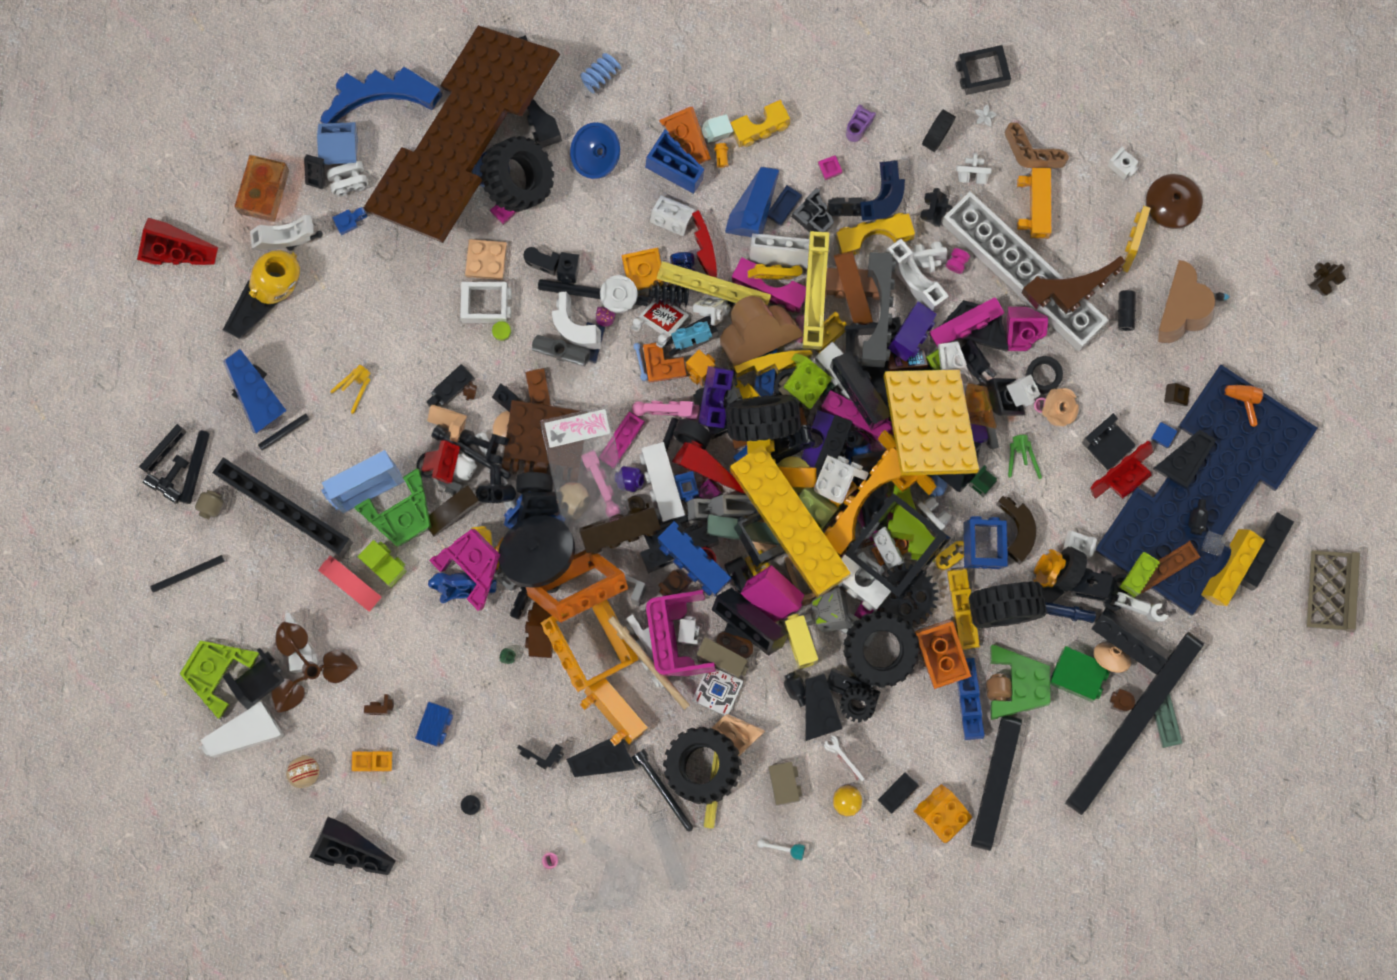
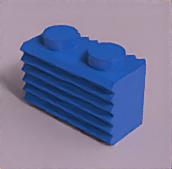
(434, 724)

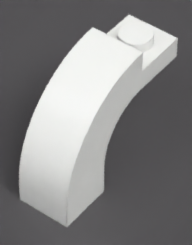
(282, 236)
(581, 336)

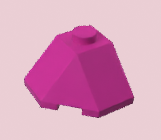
(1024, 327)

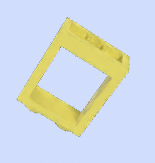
(801, 641)

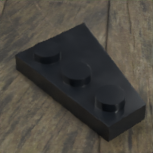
(820, 709)

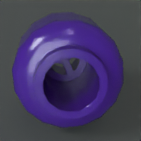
(632, 478)

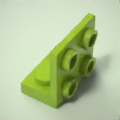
(806, 381)

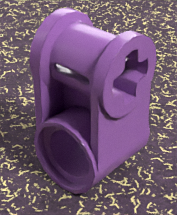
(861, 121)

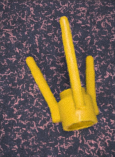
(359, 375)

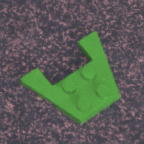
(403, 519)
(1029, 683)

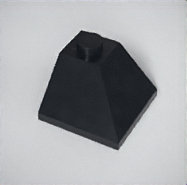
(1001, 399)

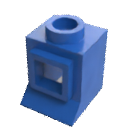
(686, 486)

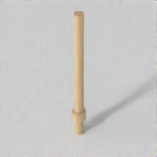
(623, 633)

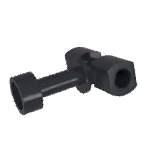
(165, 485)

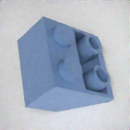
(337, 143)

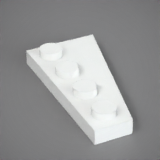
(952, 359)

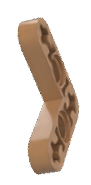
(1030, 157)

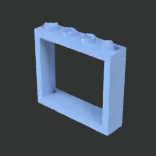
(362, 482)

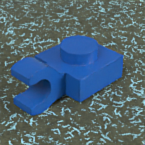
(347, 221)

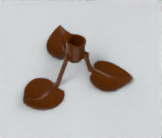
(336, 666)

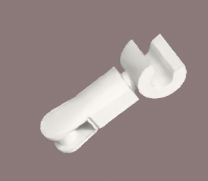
(1141, 607)

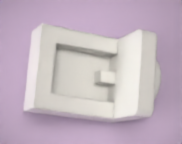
(1080, 542)

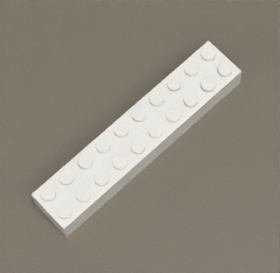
(1018, 265)

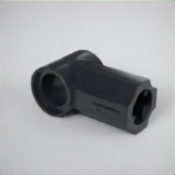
(738, 572)

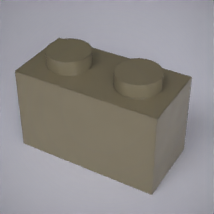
(784, 783)

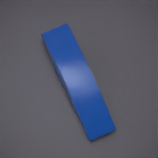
(970, 704)

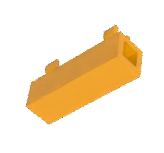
(1039, 203)
(615, 710)

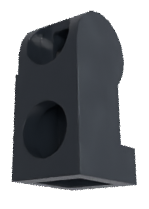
(541, 261)

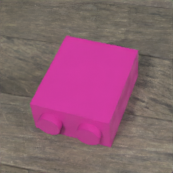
(773, 594)

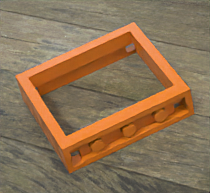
(585, 598)

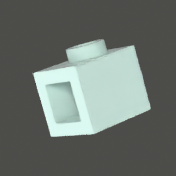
(716, 128)

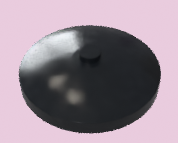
(536, 551)

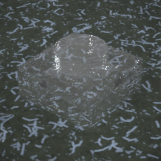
(1214, 543)

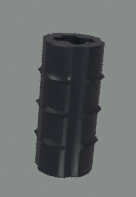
(1126, 310)

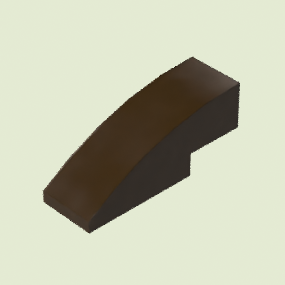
(452, 510)

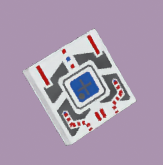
(718, 691)

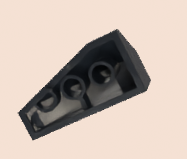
(345, 846)

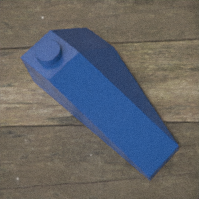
(753, 207)

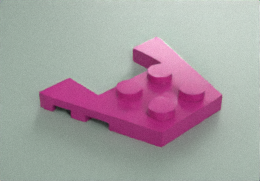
(476, 559)

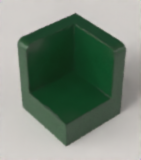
(982, 481)

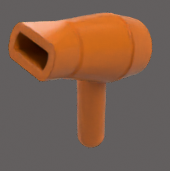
(1249, 395)

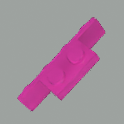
(963, 325)

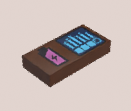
(918, 362)

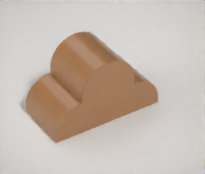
(1188, 305)
(756, 330)

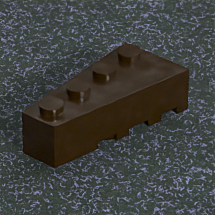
(619, 529)

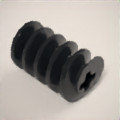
(668, 293)

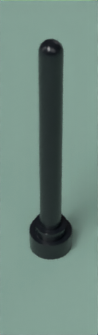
(440, 433)
(642, 760)

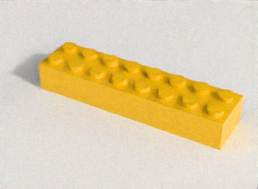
(790, 521)

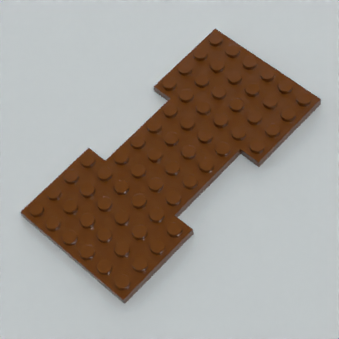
(435, 182)

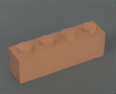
(835, 287)

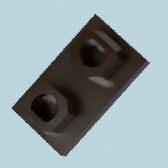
(1324, 275)

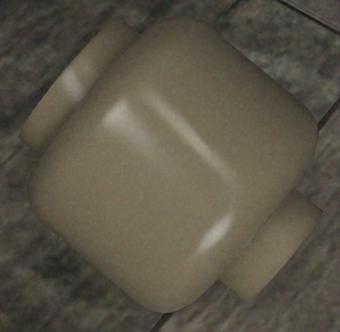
(209, 504)

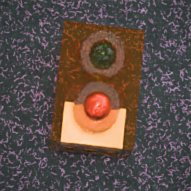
(262, 188)

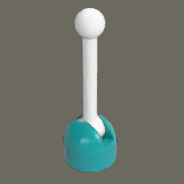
(796, 851)

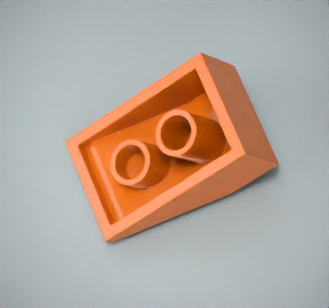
(942, 654)

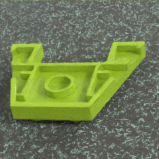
(208, 666)

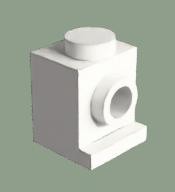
(1121, 169)
(688, 631)

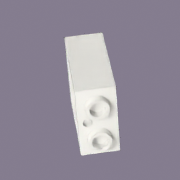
(466, 288)

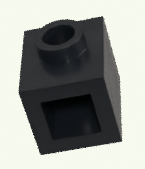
(568, 267)

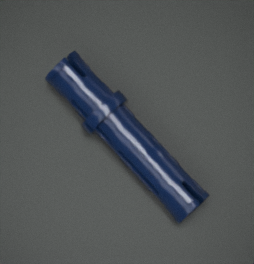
(1073, 613)

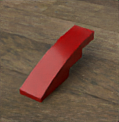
(706, 255)

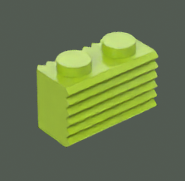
(1139, 574)

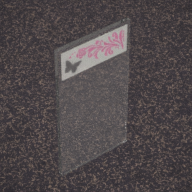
(585, 468)

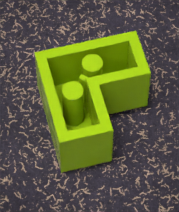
(377, 558)

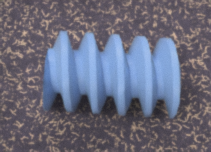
(599, 71)

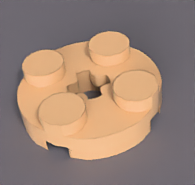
(1052, 407)

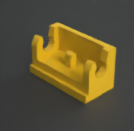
(832, 330)

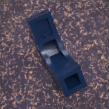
(889, 196)

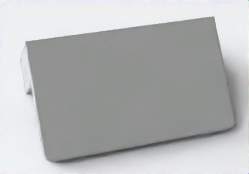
(639, 590)

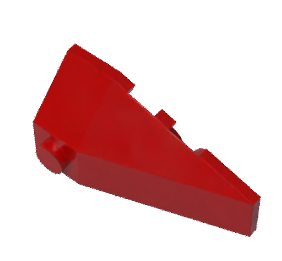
(169, 244)
(700, 461)

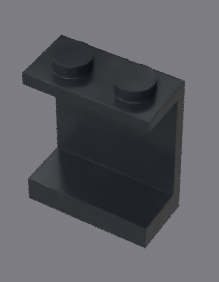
(257, 681)

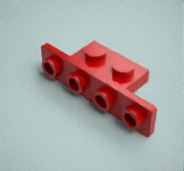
(1126, 475)

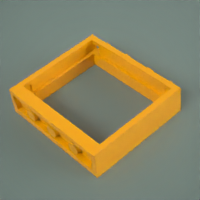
(569, 663)

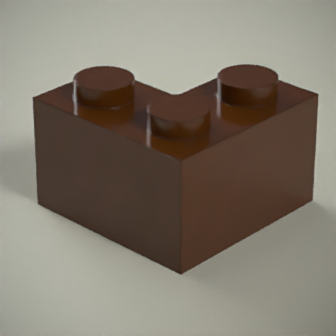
(537, 640)

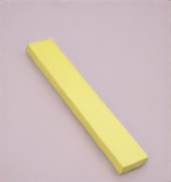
(707, 284)

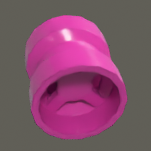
(958, 260)

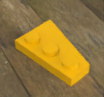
(1136, 235)

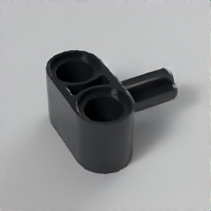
(495, 491)

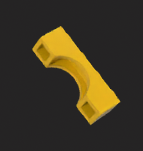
(895, 228)
(1243, 551)

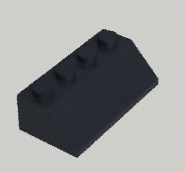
(860, 389)

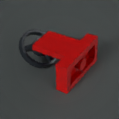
(440, 461)

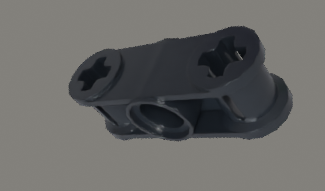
(798, 442)

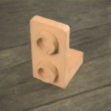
(449, 419)

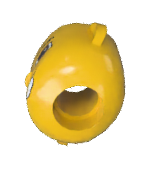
(269, 288)

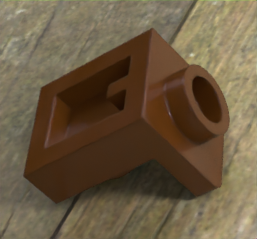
(672, 584)
(376, 708)

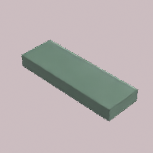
(1167, 724)

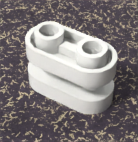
(342, 187)

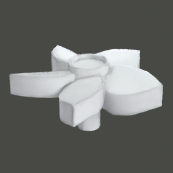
(985, 116)

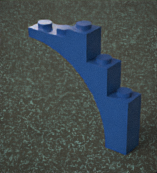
(377, 87)

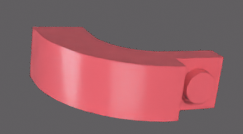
(349, 583)

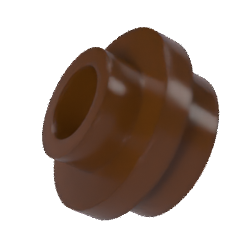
(469, 391)

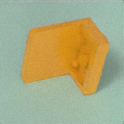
(943, 813)

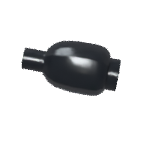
(858, 439)
(1198, 518)
(795, 687)

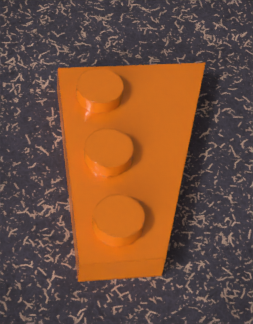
(686, 131)

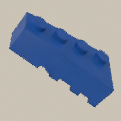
(255, 396)
(693, 559)

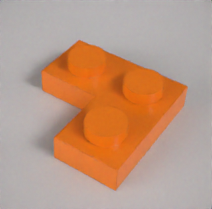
(661, 369)

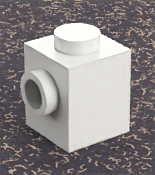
(1023, 391)

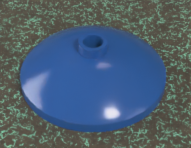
(587, 147)

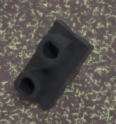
(938, 207)

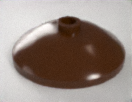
(1169, 211)

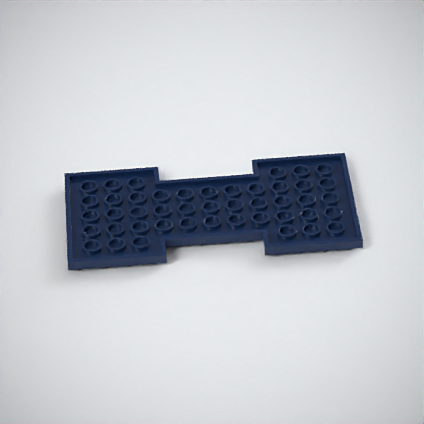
(1225, 480)

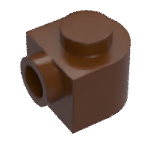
(1122, 700)

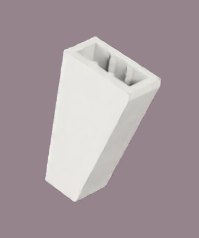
(244, 731)

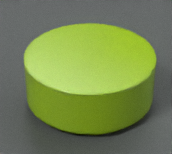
(501, 331)

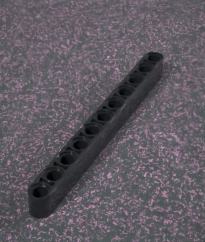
(1134, 723)

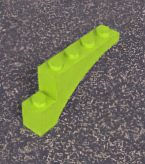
(907, 527)

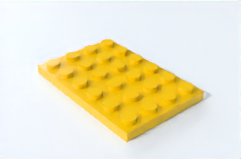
(930, 422)

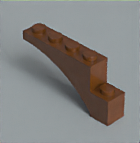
(1070, 291)

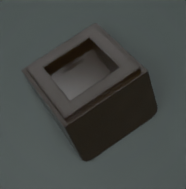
(1177, 394)

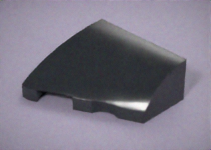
(813, 214)

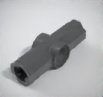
(570, 354)

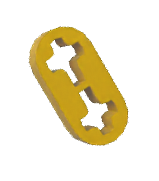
(948, 552)

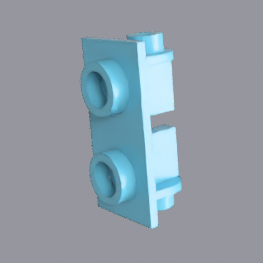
(699, 331)

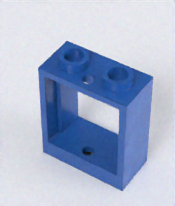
(970, 559)

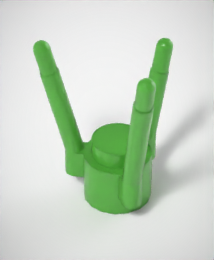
(1022, 445)

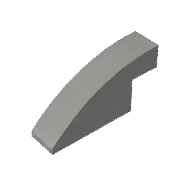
(724, 505)

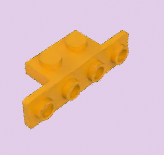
(905, 482)

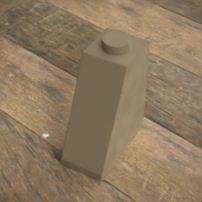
(723, 658)

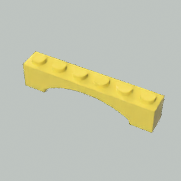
(815, 290)

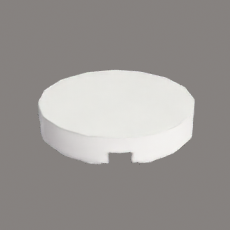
(618, 294)

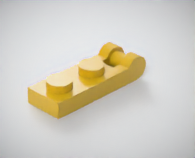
(774, 272)

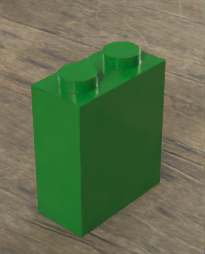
(1079, 674)

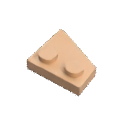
(739, 732)

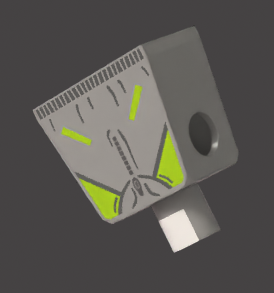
(829, 612)

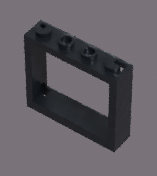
(922, 563)

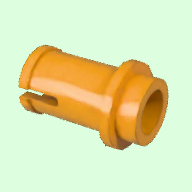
(721, 155)

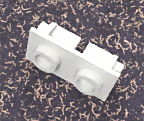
(887, 549)

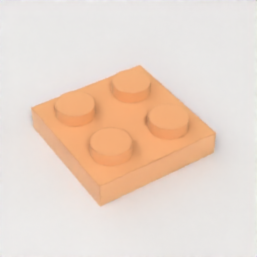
(486, 259)

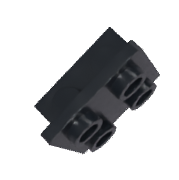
(1108, 442)

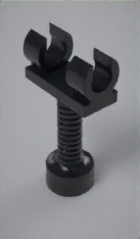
(468, 437)

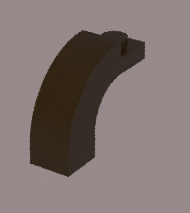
(1025, 528)

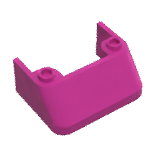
(660, 615)

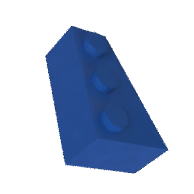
(674, 163)

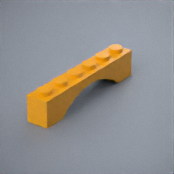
(844, 529)

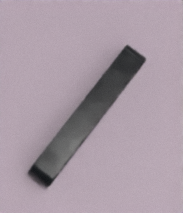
(996, 782)

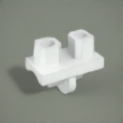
(964, 171)
(930, 257)
(928, 506)

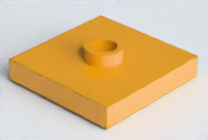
(642, 267)

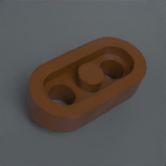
(735, 644)

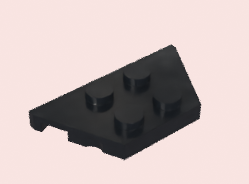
(991, 335)

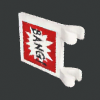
(662, 319)
(837, 751)

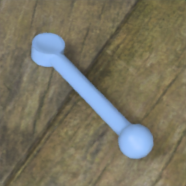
(644, 377)

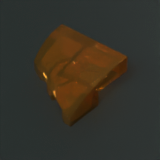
(979, 406)

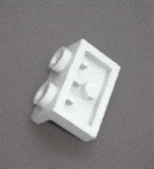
(671, 215)
(713, 307)

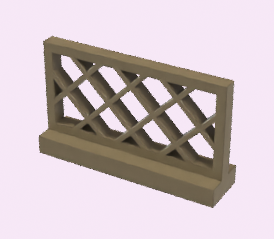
(1350, 586)

